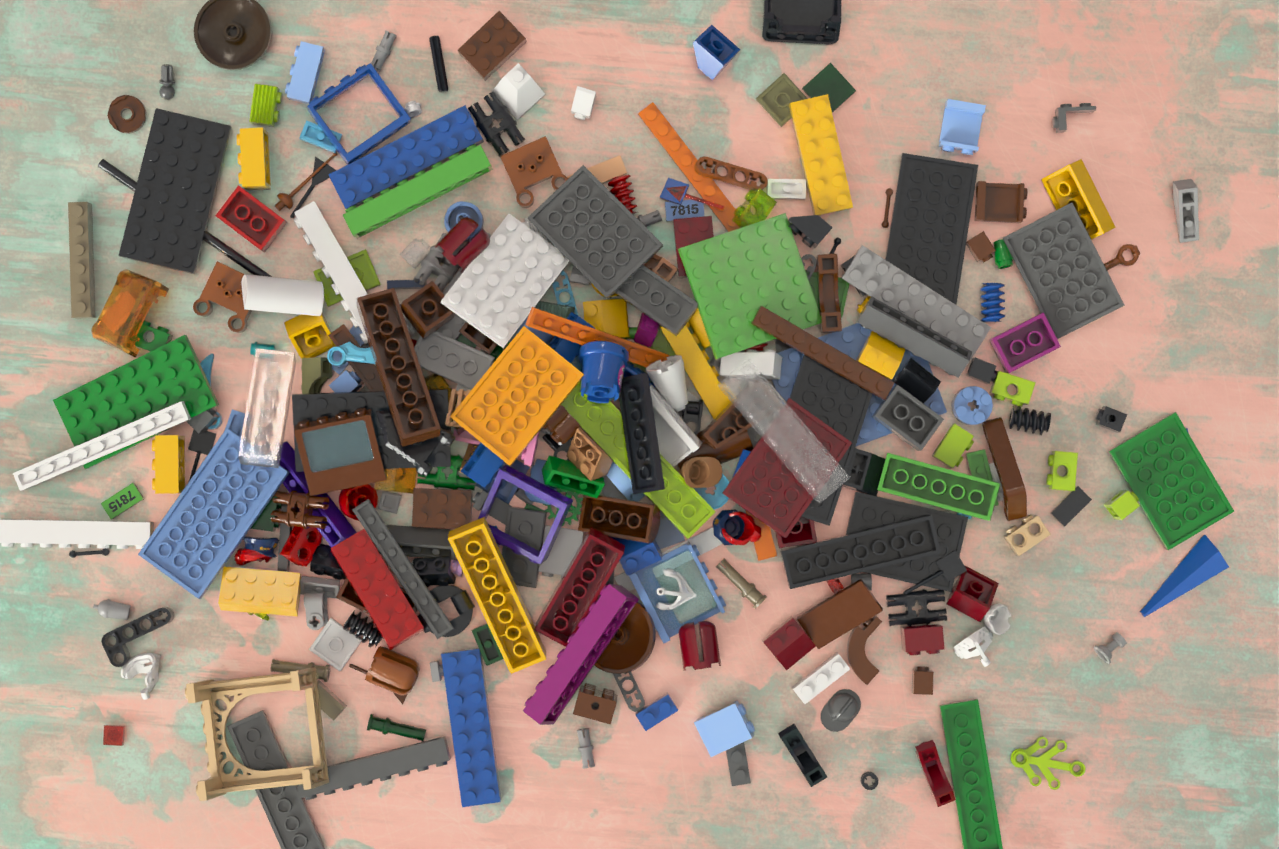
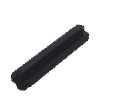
(438, 63)

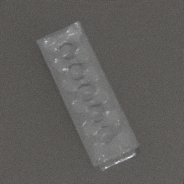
(267, 408)

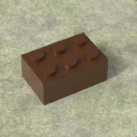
(492, 45)
(441, 508)

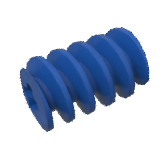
(992, 302)

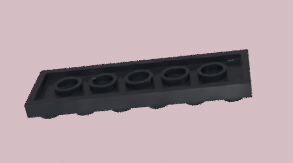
(640, 434)

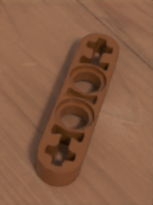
(731, 171)

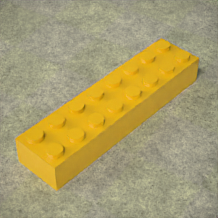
(497, 595)

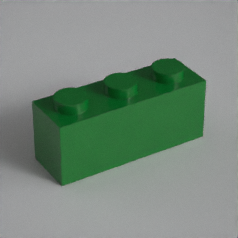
(567, 476)

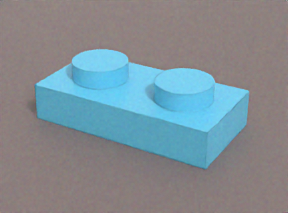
(314, 135)

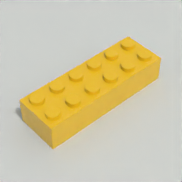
(820, 155)

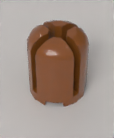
(393, 671)

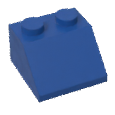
(638, 555)

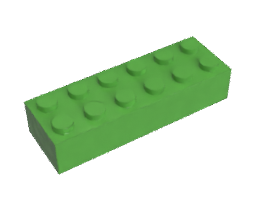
(939, 487)

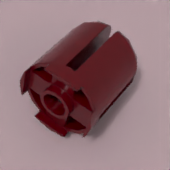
(457, 236)
(689, 646)

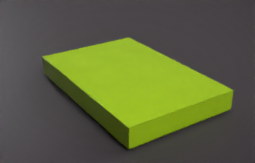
(364, 270)

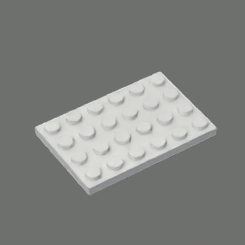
(505, 281)

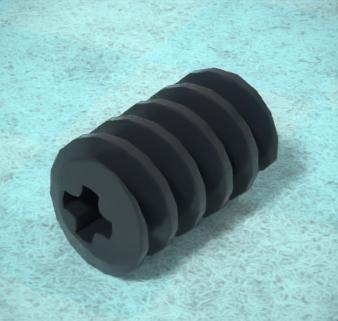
(1029, 420)
(363, 629)

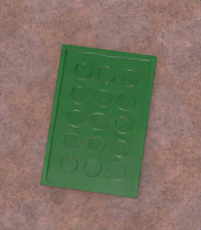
(1171, 481)

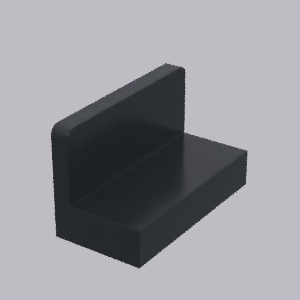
(917, 381)

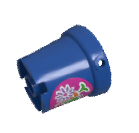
(602, 369)

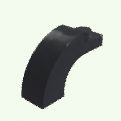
(802, 755)

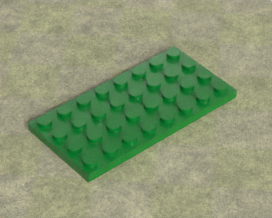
(136, 391)

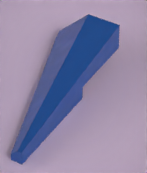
(1197, 567)

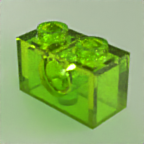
(762, 203)

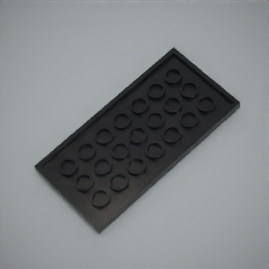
(175, 191)
(932, 221)
(315, 405)
(838, 405)

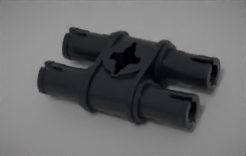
(501, 114)
(924, 615)

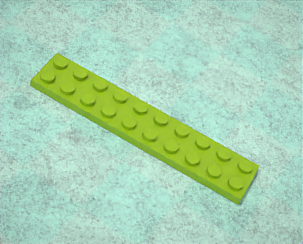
(605, 427)

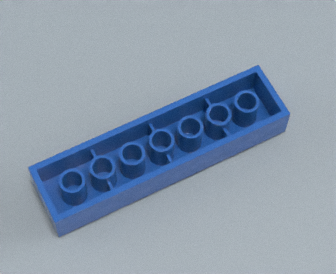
(405, 157)
(471, 727)

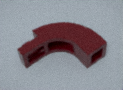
(934, 773)

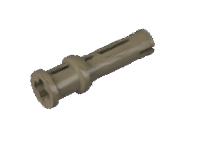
(748, 590)
(323, 672)

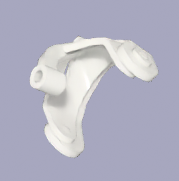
(685, 591)
(974, 640)
(137, 665)

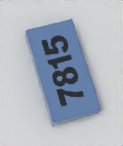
(687, 209)

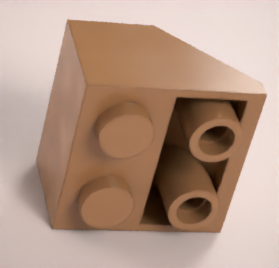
(588, 456)

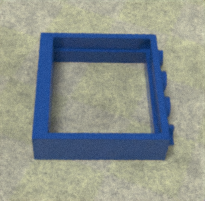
(346, 83)

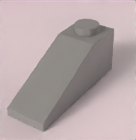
(1186, 209)

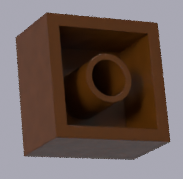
(426, 310)

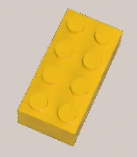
(260, 591)

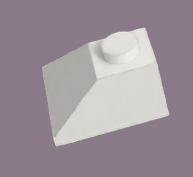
(518, 91)

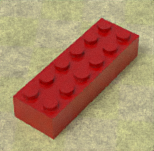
(377, 589)

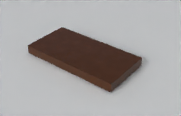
(839, 613)

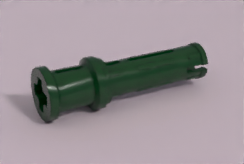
(387, 726)

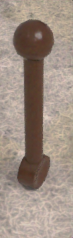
(885, 224)

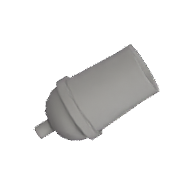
(113, 609)

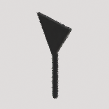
(321, 176)

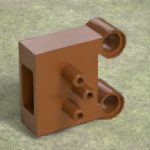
(531, 166)
(226, 290)

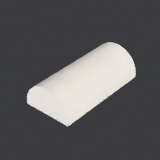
(282, 295)

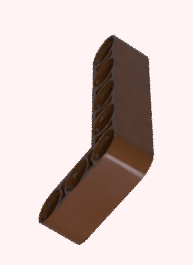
(1007, 469)

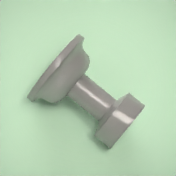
(1105, 652)

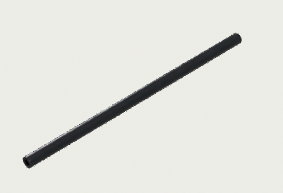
(208, 237)

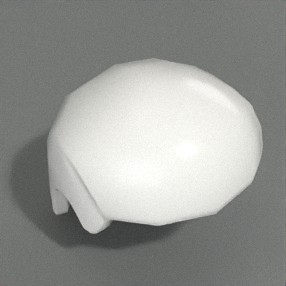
(997, 619)

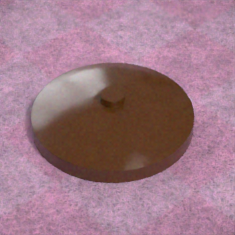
(630, 644)

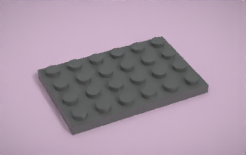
(595, 232)
(1063, 271)

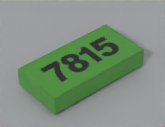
(122, 501)

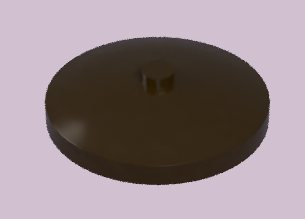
(232, 33)

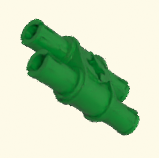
(451, 482)

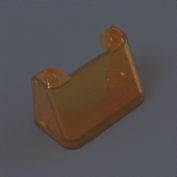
(127, 310)

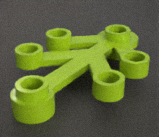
(1044, 762)

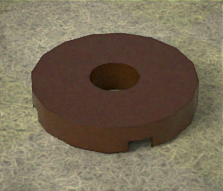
(127, 125)

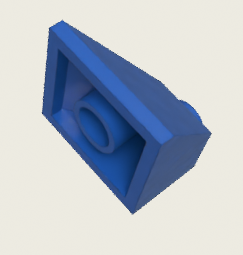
(713, 52)

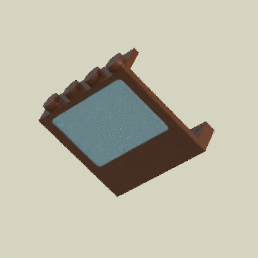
(339, 452)

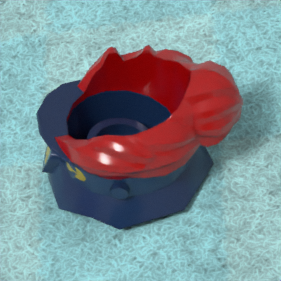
(735, 528)
(256, 550)

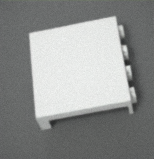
(673, 434)

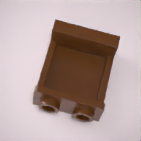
(1000, 202)

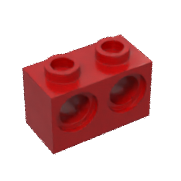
(298, 540)

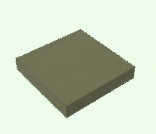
(778, 97)

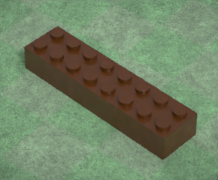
(398, 367)

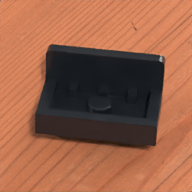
(325, 563)
(434, 570)

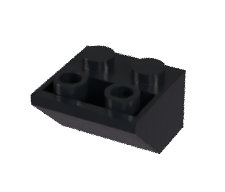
(810, 228)
(864, 472)

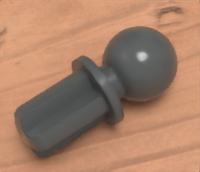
(167, 91)

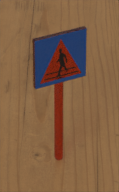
(676, 191)

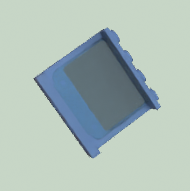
(697, 609)

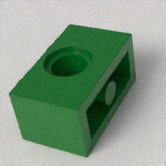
(161, 337)

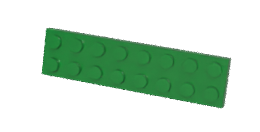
(971, 775)

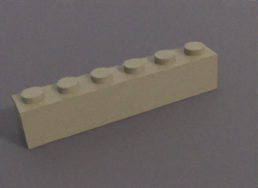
(81, 260)

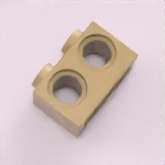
(1029, 539)

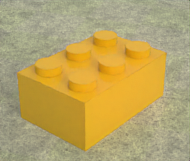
(254, 159)
(168, 464)

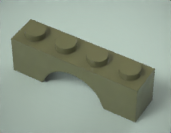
(314, 374)

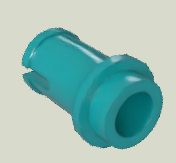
(260, 346)

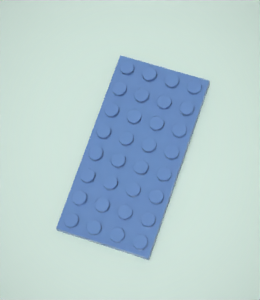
(211, 516)

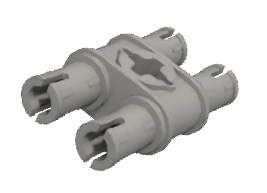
(431, 265)

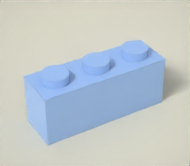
(305, 72)

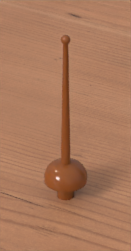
(286, 200)

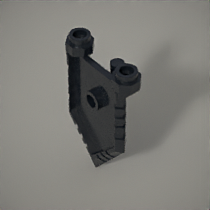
(417, 452)

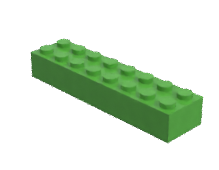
(418, 191)

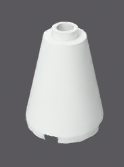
(670, 381)

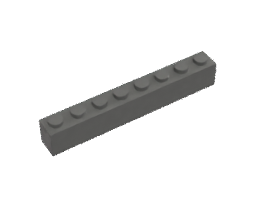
(381, 766)

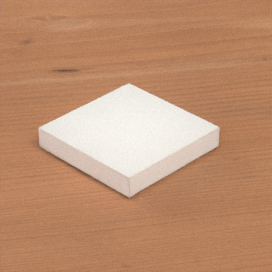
(335, 644)

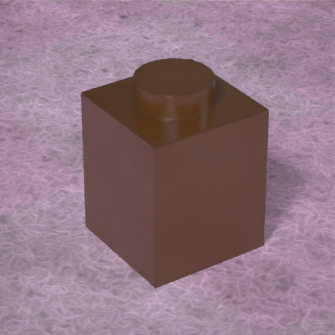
(980, 247)
(922, 681)

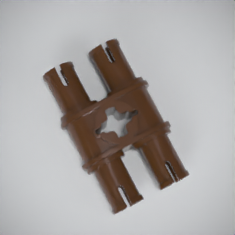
(301, 518)

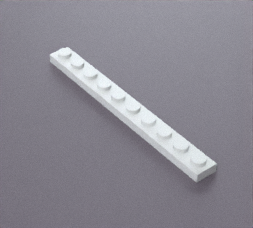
(102, 445)

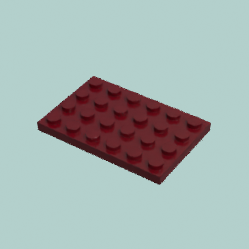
(769, 488)

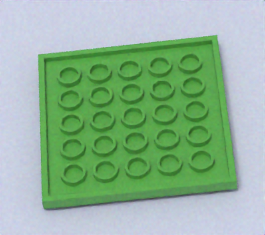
(744, 271)

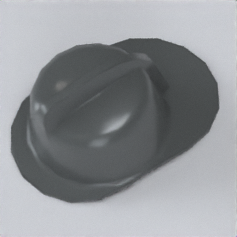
(840, 710)

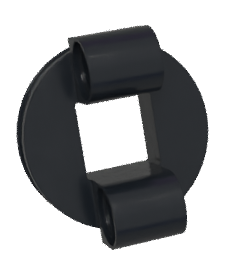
(462, 604)

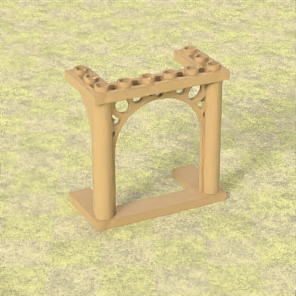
(220, 782)

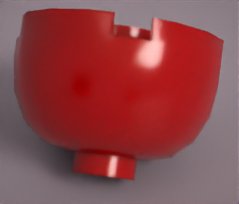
(354, 496)

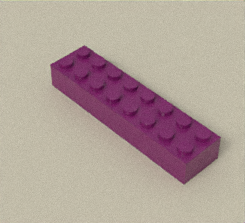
(580, 654)

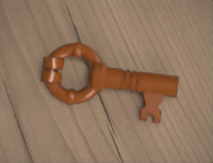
(1120, 259)

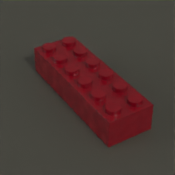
(579, 586)

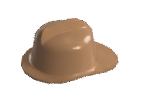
(701, 472)

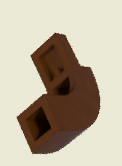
(856, 650)

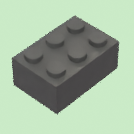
(907, 418)

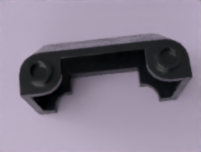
(802, 21)

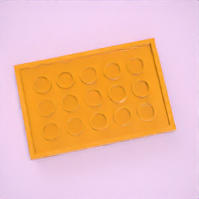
(517, 396)

